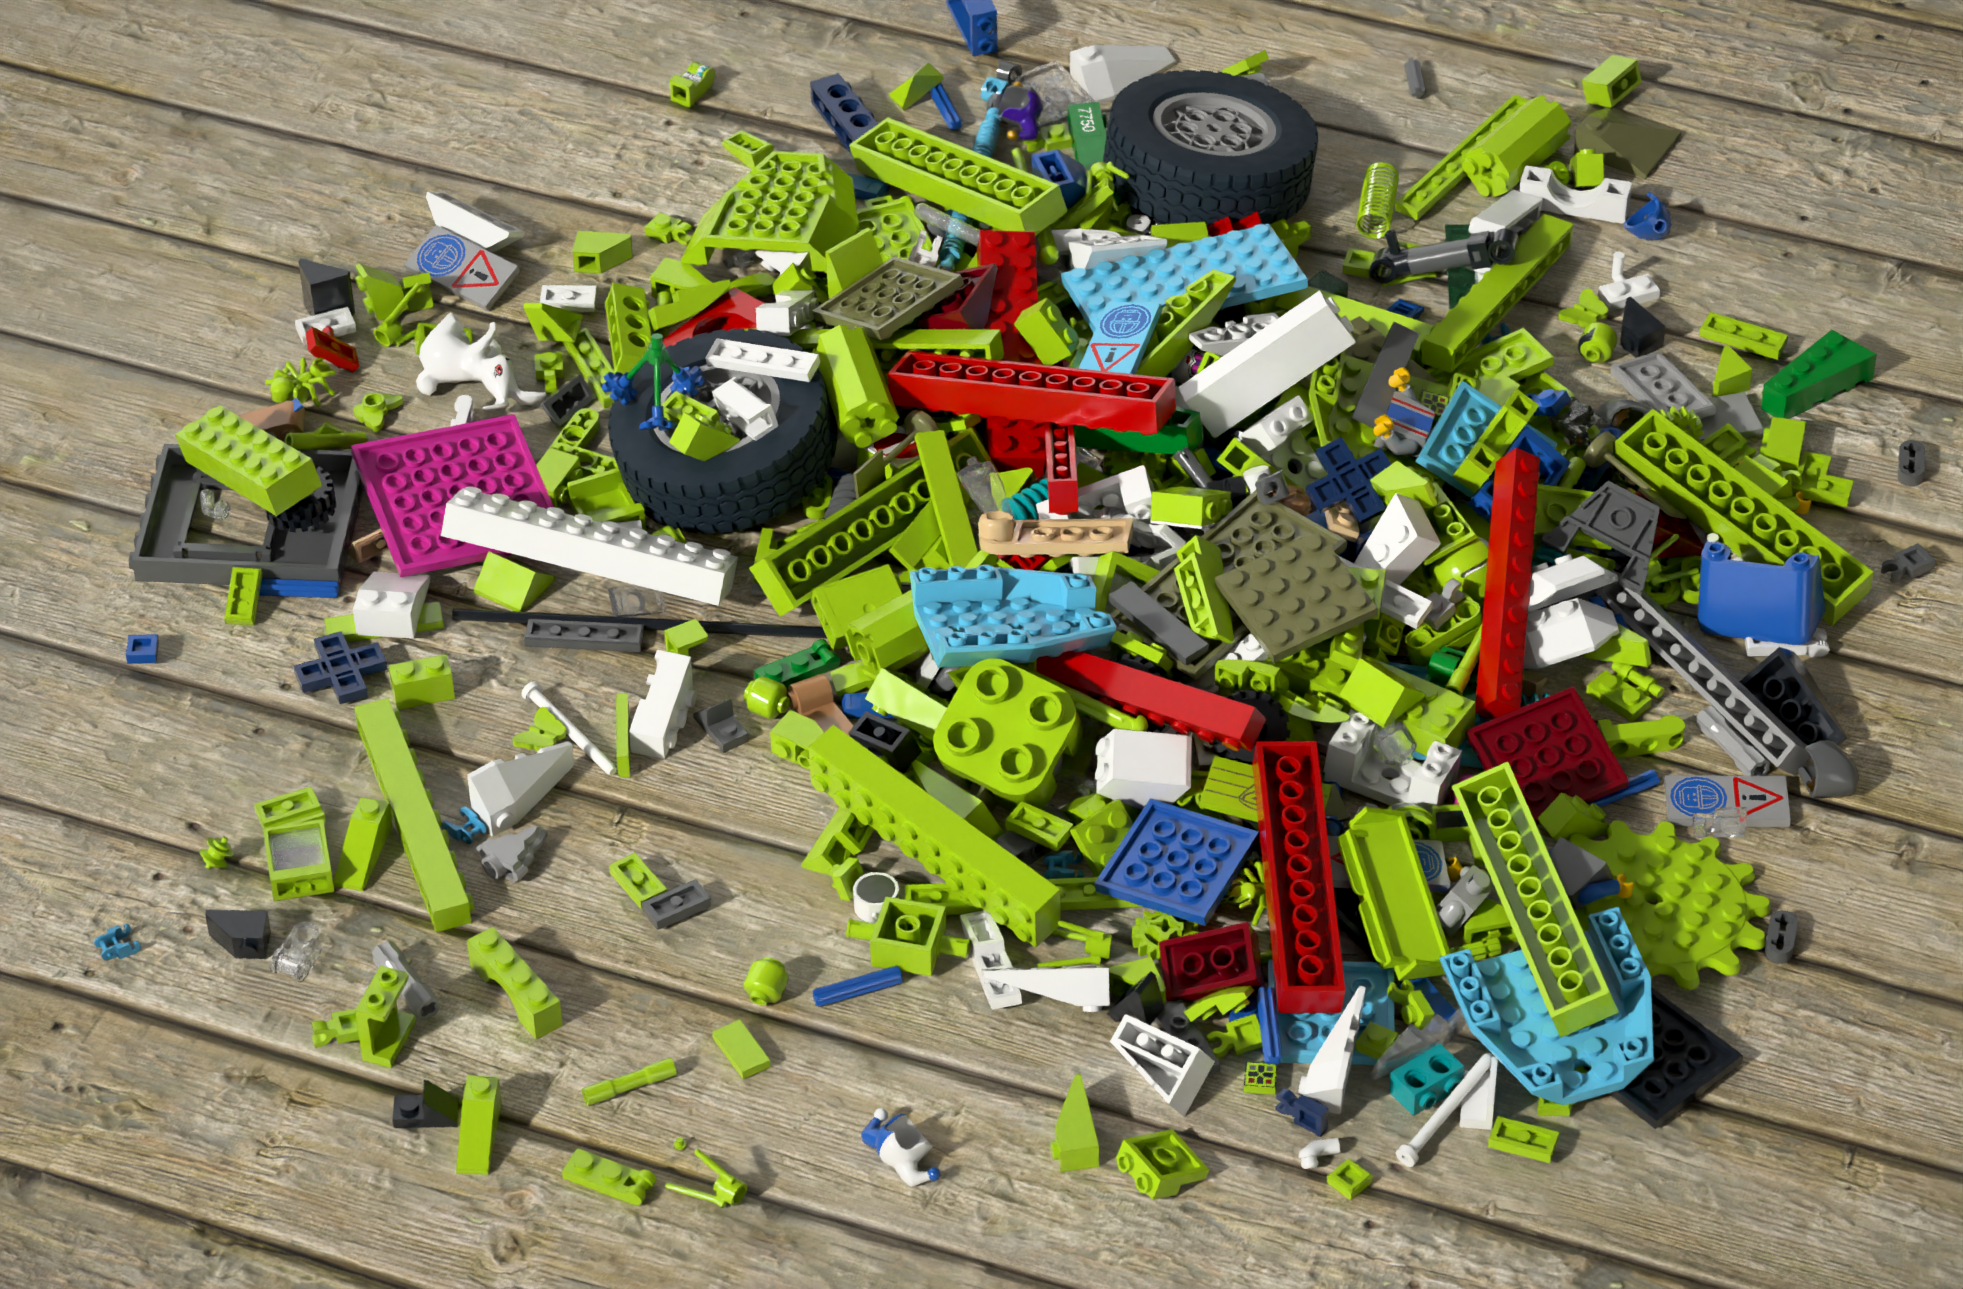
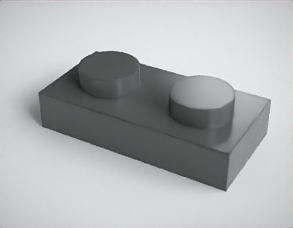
(676, 904)

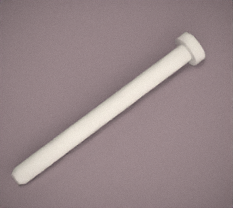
(533, 693)
(1409, 1153)

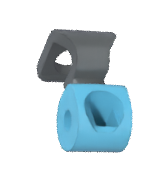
(1002, 81)

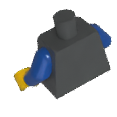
(1585, 875)

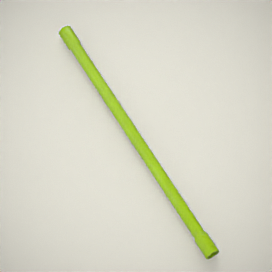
(1461, 675)

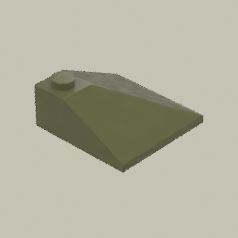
(1625, 140)

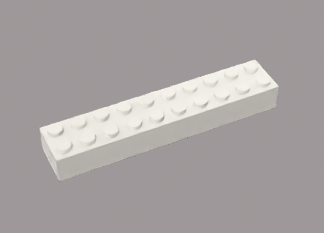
(589, 545)

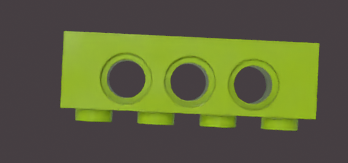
(627, 325)

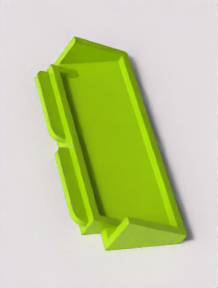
(1393, 894)

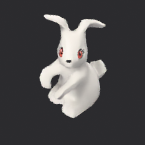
(451, 360)

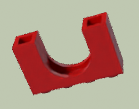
(730, 311)

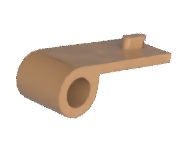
(278, 419)
(815, 700)

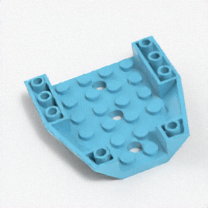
(1006, 614)
(1515, 1026)

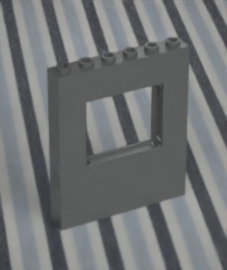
(289, 555)

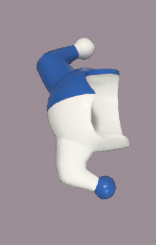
(899, 1146)

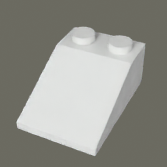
(390, 604)

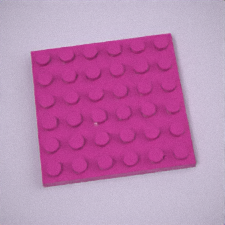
(420, 472)

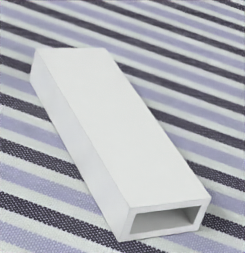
(1268, 363)

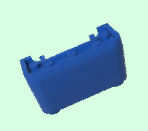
(1759, 598)

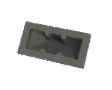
(567, 400)

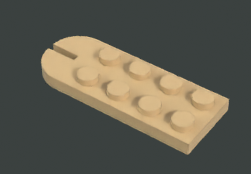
(1054, 537)

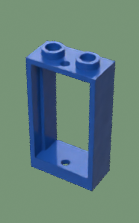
(975, 21)
(1551, 466)

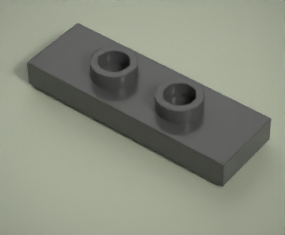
(1176, 1023)

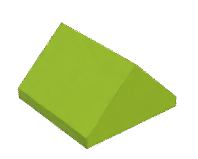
(511, 582)
(1379, 693)

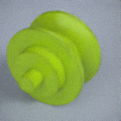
(1560, 171)
(216, 853)

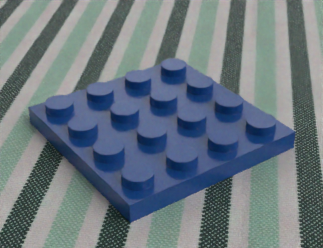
(1177, 862)

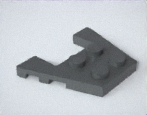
(1618, 521)

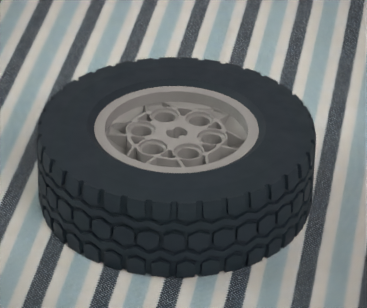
(1210, 148)
(745, 481)

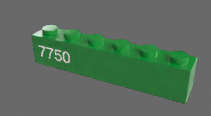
(1088, 135)

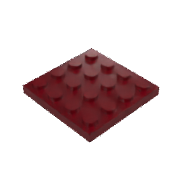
(1551, 751)

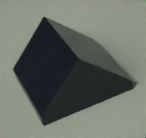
(325, 287)

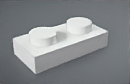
(570, 297)
(339, 320)

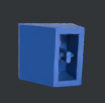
(1064, 171)

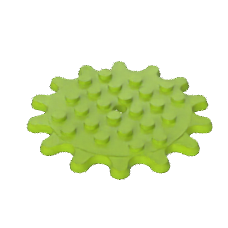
(1698, 906)

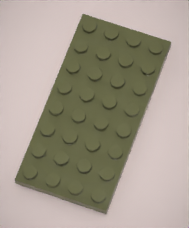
(1242, 537)

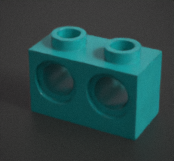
(1426, 1079)

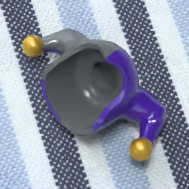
(1021, 108)

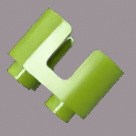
(1007, 733)

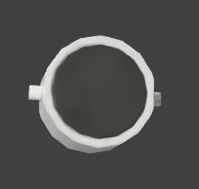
(870, 893)

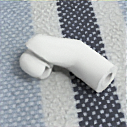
(1318, 1148)

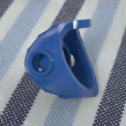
(1655, 225)

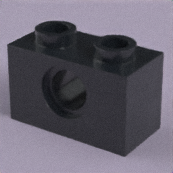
(886, 739)

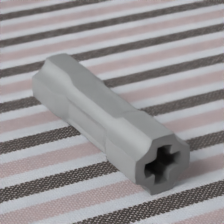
(1719, 729)
(416, 994)

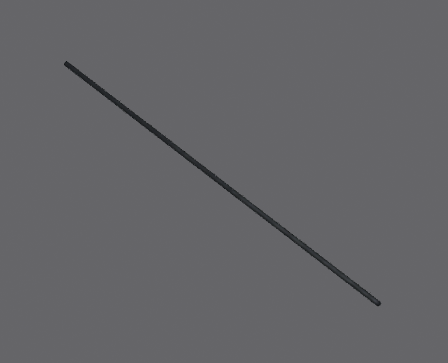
(664, 624)

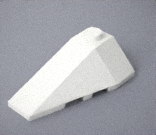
(1226, 339)
(508, 790)
(1072, 984)

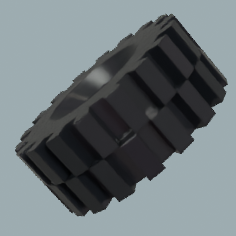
(310, 509)

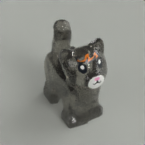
(1576, 422)

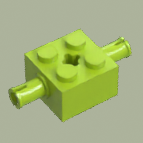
(908, 936)

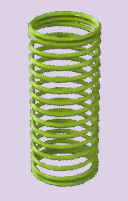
(1368, 187)

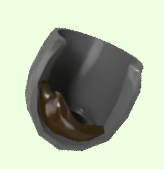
(1622, 413)
(1833, 771)

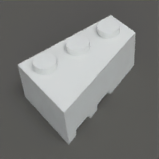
(1399, 540)
(665, 707)
(1164, 1061)

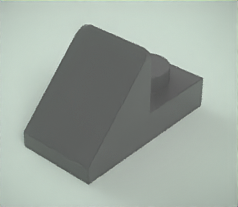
(722, 725)

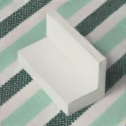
(1478, 1104)

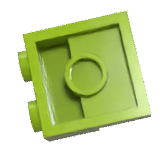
(1160, 1163)

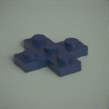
(1348, 481)
(340, 667)

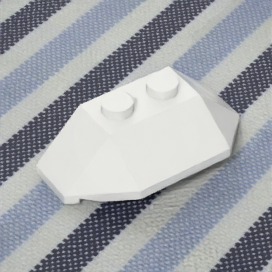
(471, 222)
(1565, 580)
(1566, 632)

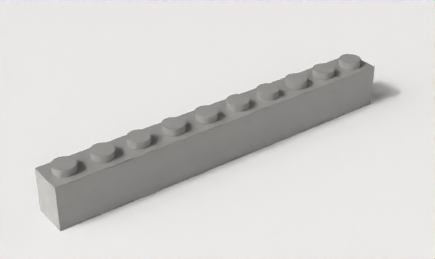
(1707, 676)

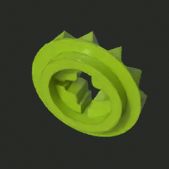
(1669, 594)

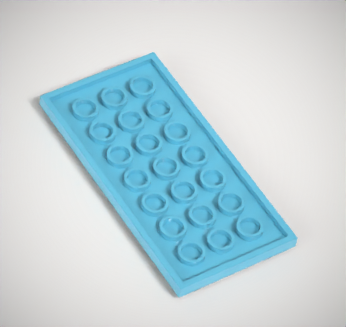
(1251, 255)

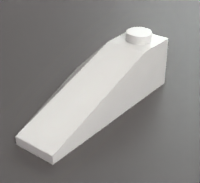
(1110, 68)
(1332, 1064)

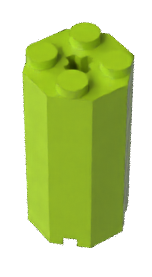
(1518, 141)
(856, 386)
(887, 636)

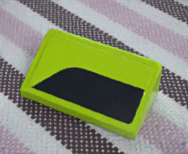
(1450, 823)

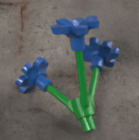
(684, 381)

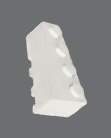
(1512, 212)

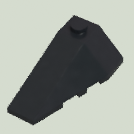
(1794, 697)

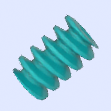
(1024, 503)

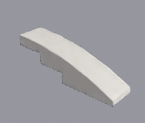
(989, 953)

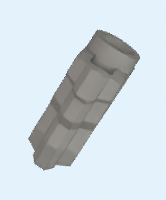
(511, 854)

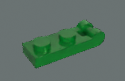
(801, 664)

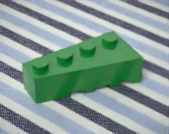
(1817, 374)
(1178, 432)

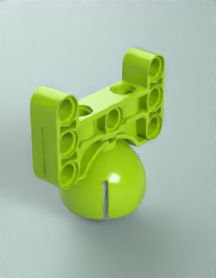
(1468, 567)

